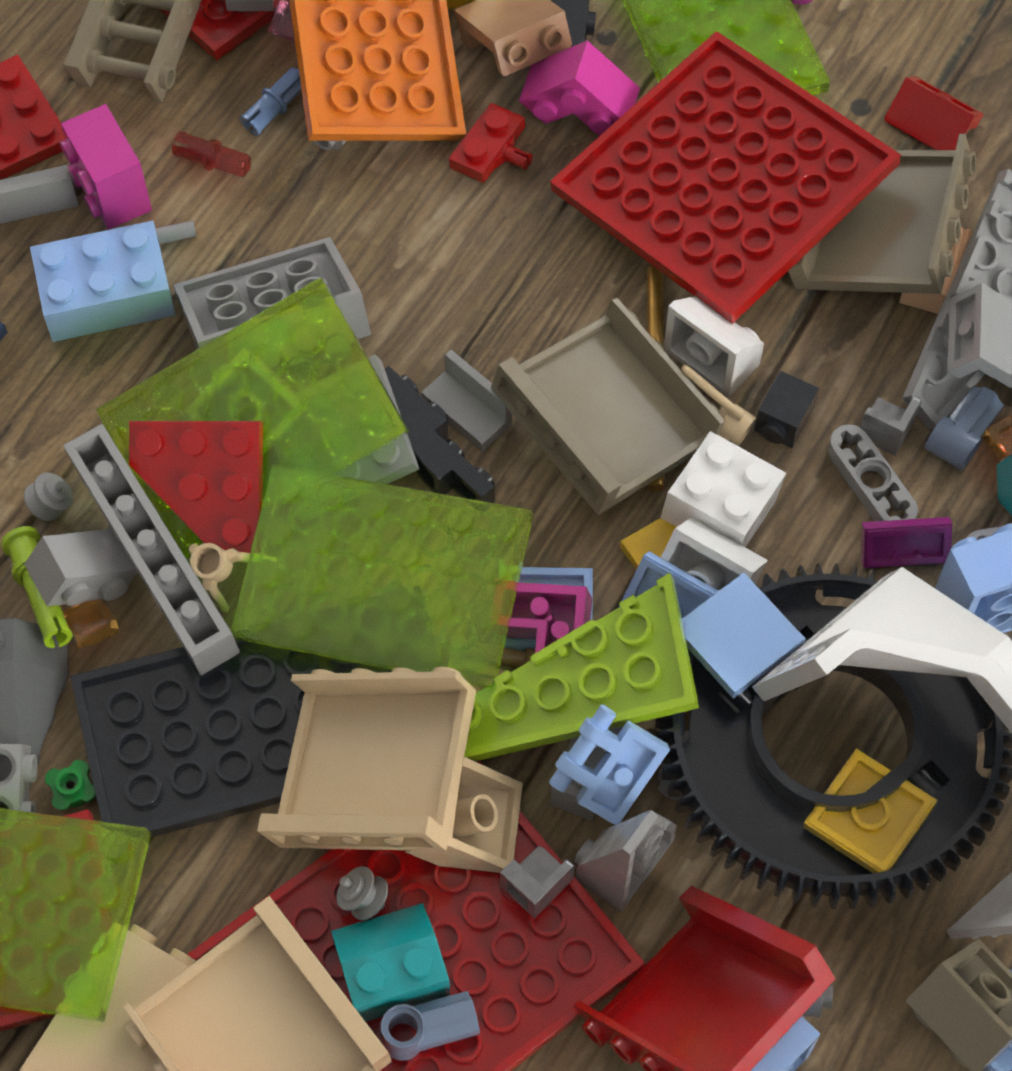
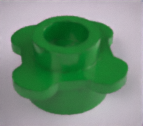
(70, 798)

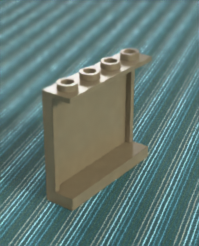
(899, 231)
(608, 407)

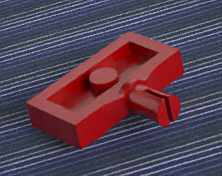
(490, 144)

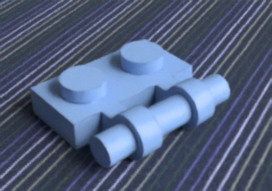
(620, 773)

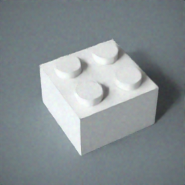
(724, 490)

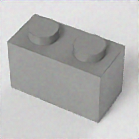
(80, 567)

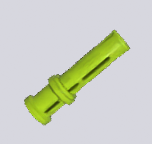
(19, 545)

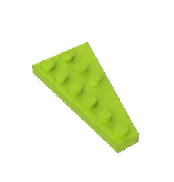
(626, 660)

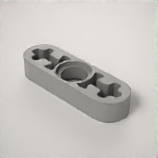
(870, 460)

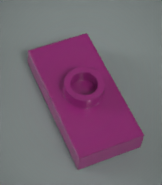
(906, 542)

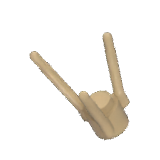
(737, 420)
(214, 566)

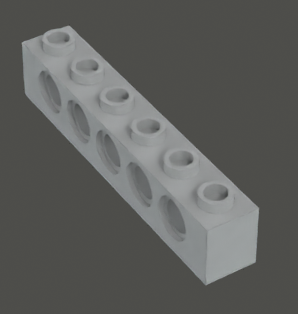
(152, 549)

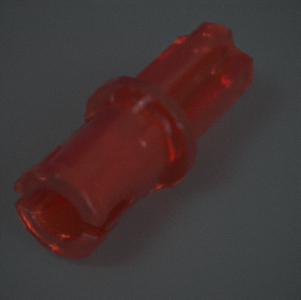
(212, 154)

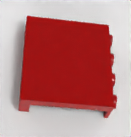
(712, 993)

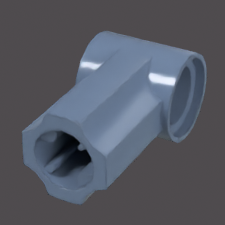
(961, 434)
(434, 1022)

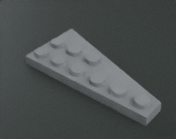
(986, 262)

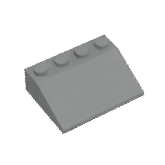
(236, 294)

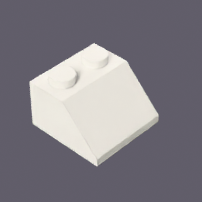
(711, 344)
(711, 555)

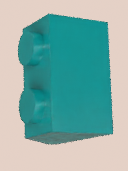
(391, 962)

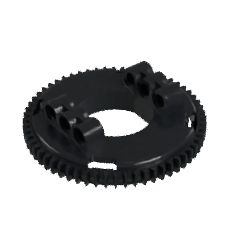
(760, 811)

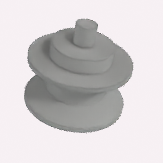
(48, 497)
(362, 893)

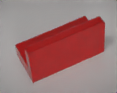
(931, 114)

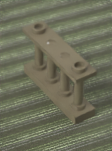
(100, 25)

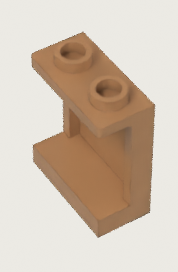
(514, 30)

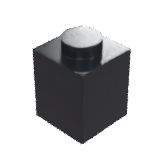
(785, 409)

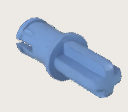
(272, 102)

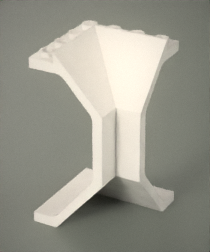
(920, 630)

